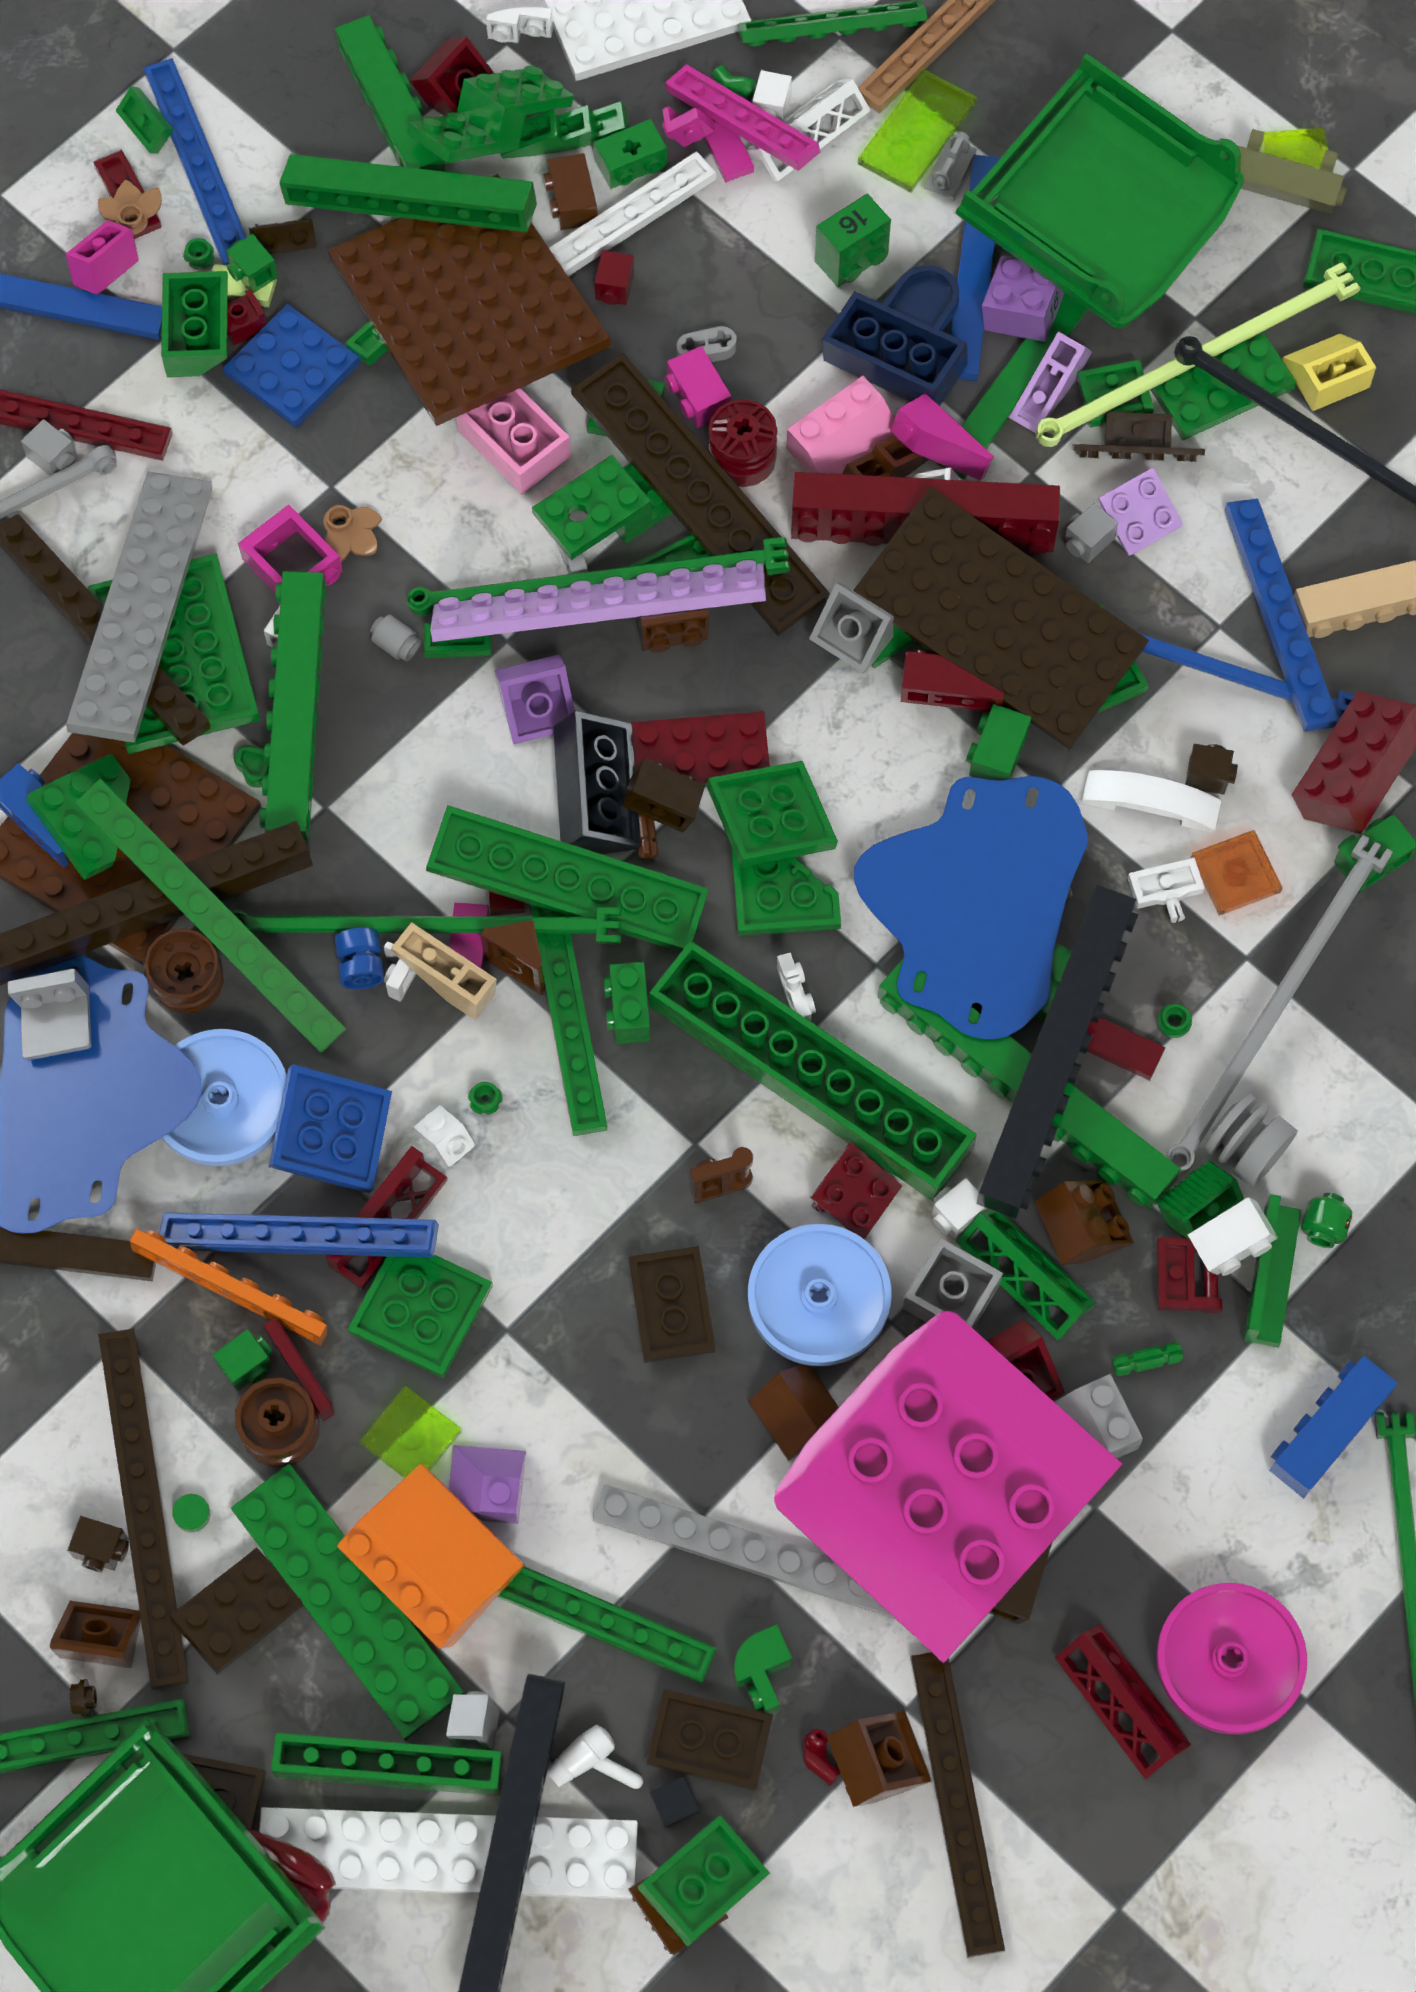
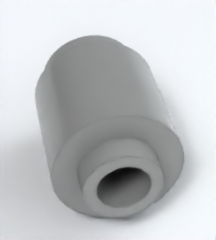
(395, 637)

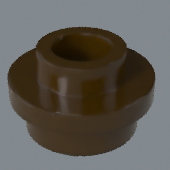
(83, 1698)

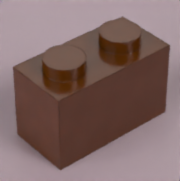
(571, 191)

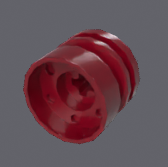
(744, 441)

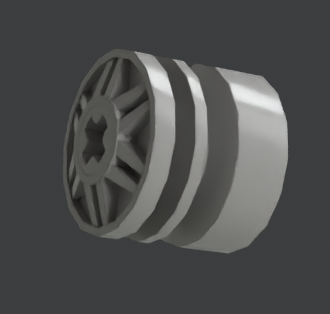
(1250, 1139)

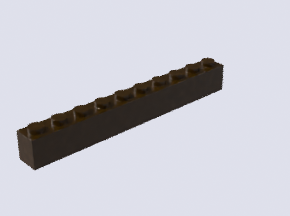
(145, 906)

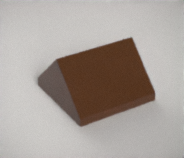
(516, 952)
(793, 1408)
(97, 1634)

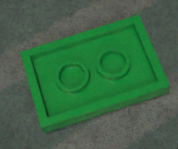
(703, 1880)

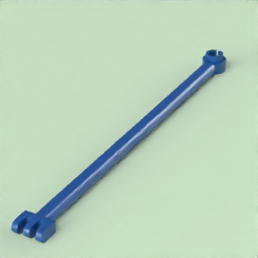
(1232, 672)

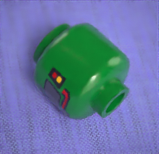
(1327, 1220)

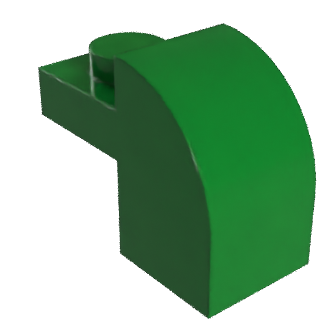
(755, 1660)

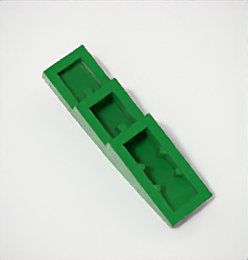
(572, 130)

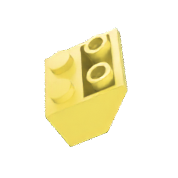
(1331, 370)

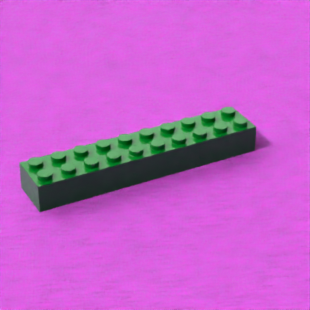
(812, 1070)

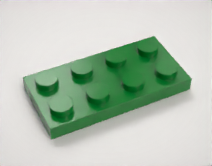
(1203, 401)

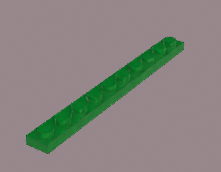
(210, 915)

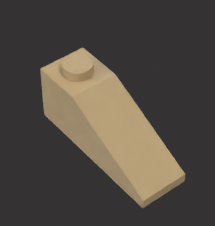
(446, 971)

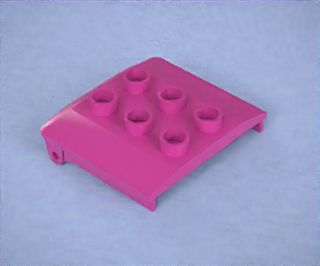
(942, 1481)

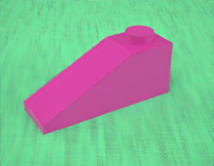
(937, 436)

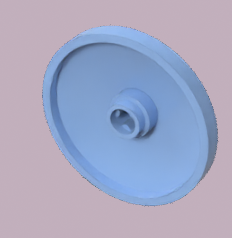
(238, 1099)
(819, 1295)

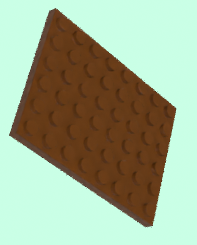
(467, 309)

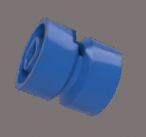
(359, 958)

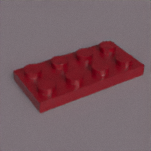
(704, 744)

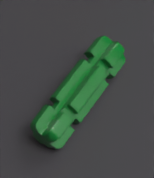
(1147, 1358)

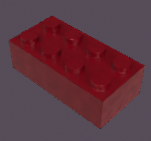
(1358, 762)

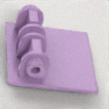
(1141, 511)

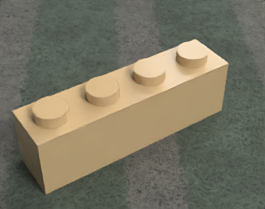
(1358, 599)

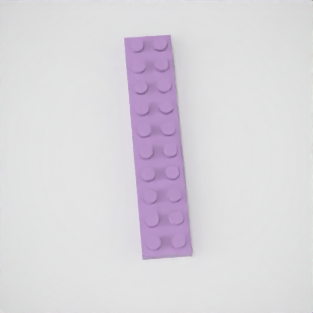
(598, 602)

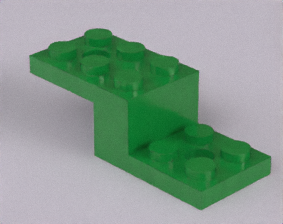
(490, 114)
(613, 500)

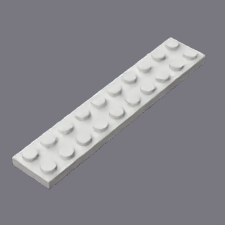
(452, 1849)

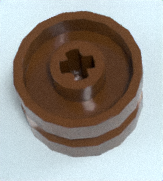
(274, 1401)

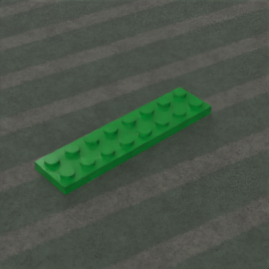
(565, 878)
(346, 1604)

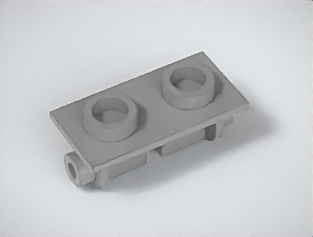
(951, 166)

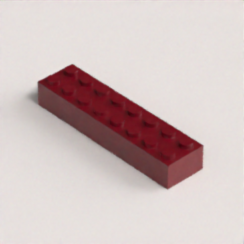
(875, 507)

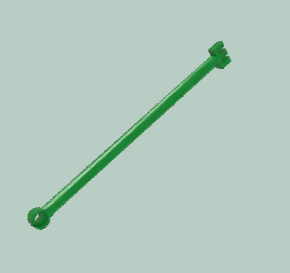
(769, 556)
(436, 924)
(1404, 1515)

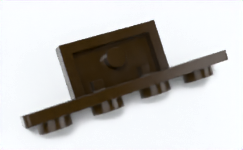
(1138, 434)

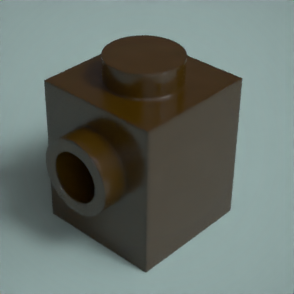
(1211, 768)
(98, 1544)

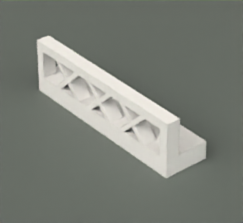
(811, 114)

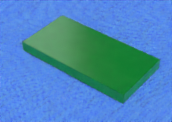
(1381, 270)

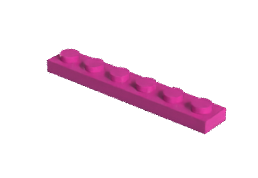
(743, 117)

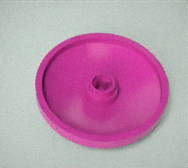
(1231, 1658)

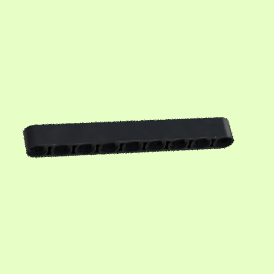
(512, 1835)

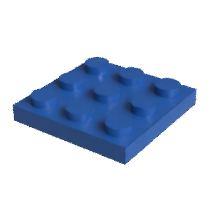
(291, 365)
(330, 1129)

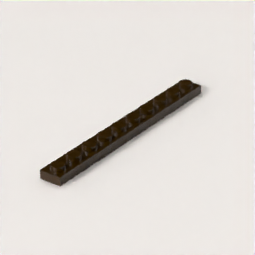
(84, 612)
(142, 1509)

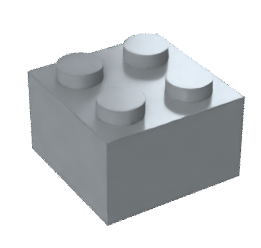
(952, 1283)

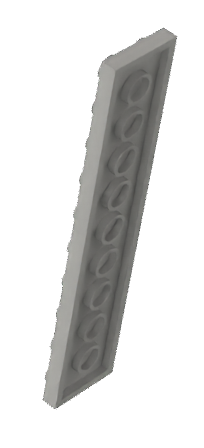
(139, 608)

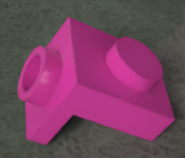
(687, 127)

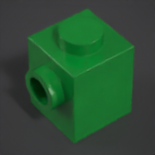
(251, 263)
(244, 1360)

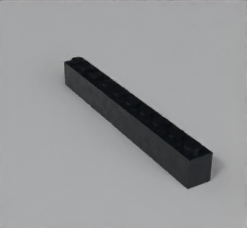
(1056, 1053)

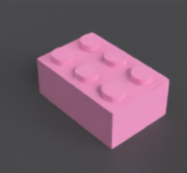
(516, 438)

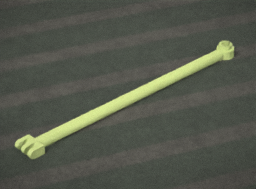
(1171, 369)

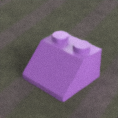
(534, 697)

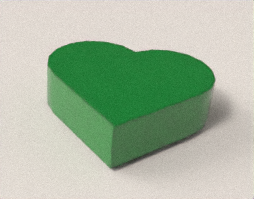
(251, 763)

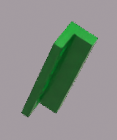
(1036, 1266)
(1273, 1277)

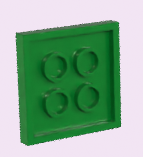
(771, 813)
(420, 1310)

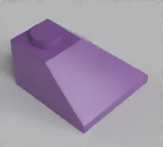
(488, 1481)

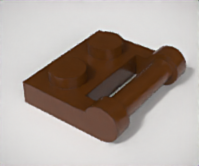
(712, 1178)

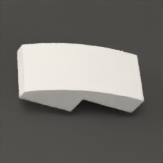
(510, 23)

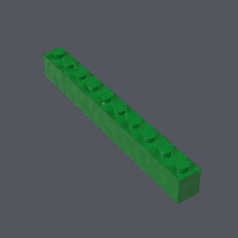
(1084, 1127)

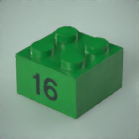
(852, 240)

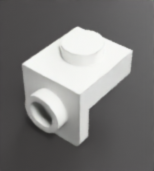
(445, 1135)

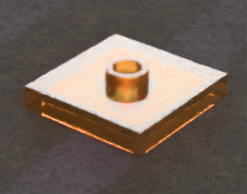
(1237, 872)

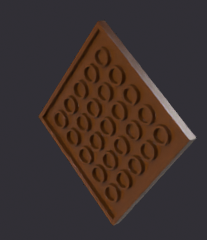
(171, 796)

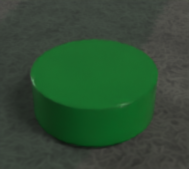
(191, 1513)

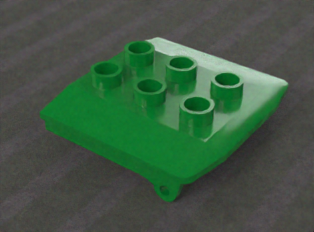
(1107, 194)
(148, 1886)

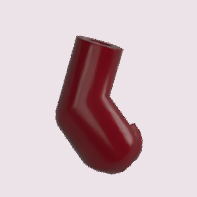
(816, 1756)

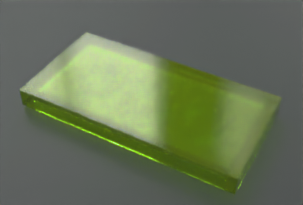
(917, 130)

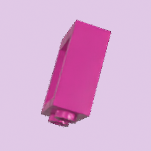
(275, 532)

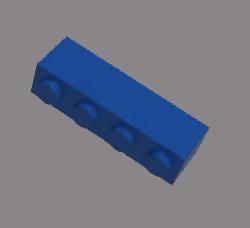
(1333, 1426)

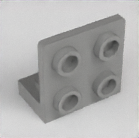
(53, 1013)

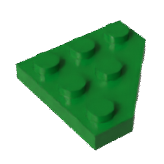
(69, 826)
(782, 899)

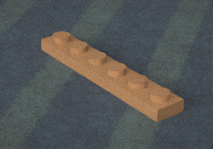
(920, 51)

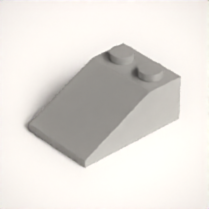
(1103, 1415)

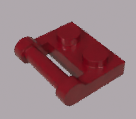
(1177, 1279)

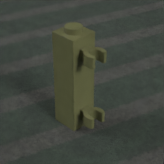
(1290, 180)

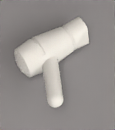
(591, 1752)

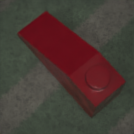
(939, 682)

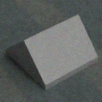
(853, 628)

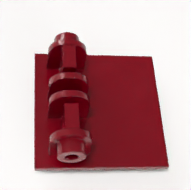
(855, 1191)

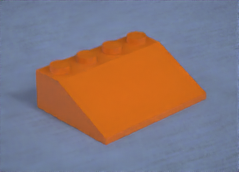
(431, 1556)

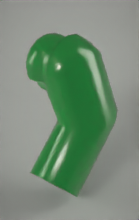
(740, 85)

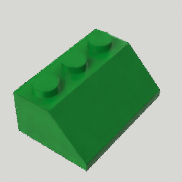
(194, 322)

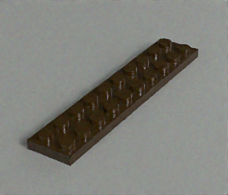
(692, 483)

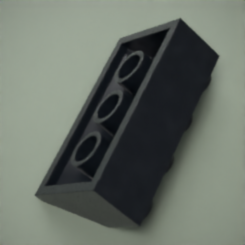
(592, 779)

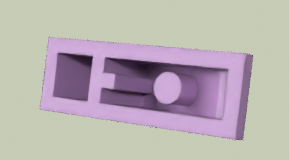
(1050, 381)

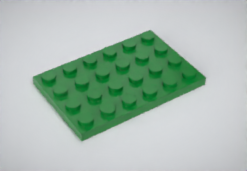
(200, 656)

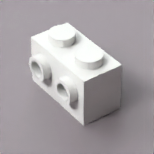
(1233, 1237)

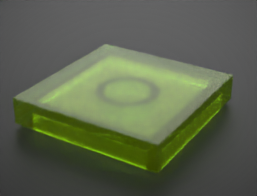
(1299, 145)
(410, 1434)

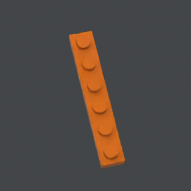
(216, 1278)

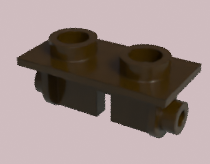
(286, 236)

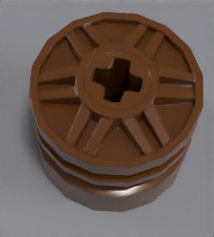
(177, 954)

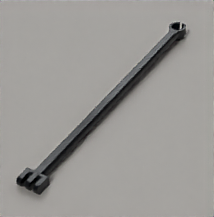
(1292, 417)

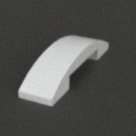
(1152, 795)

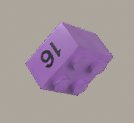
(1020, 301)

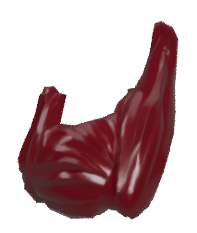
(303, 1870)

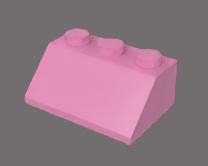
(841, 429)

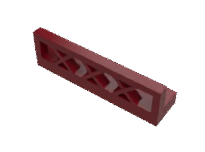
(384, 1199)
(1133, 1695)

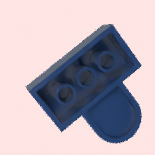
(903, 339)

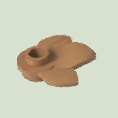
(131, 205)
(354, 534)

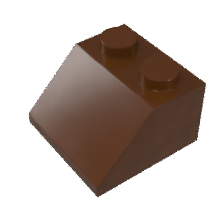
(878, 1758)

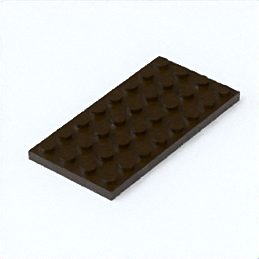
(1001, 617)

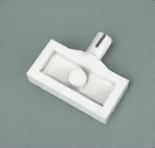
(1166, 886)
(791, 979)

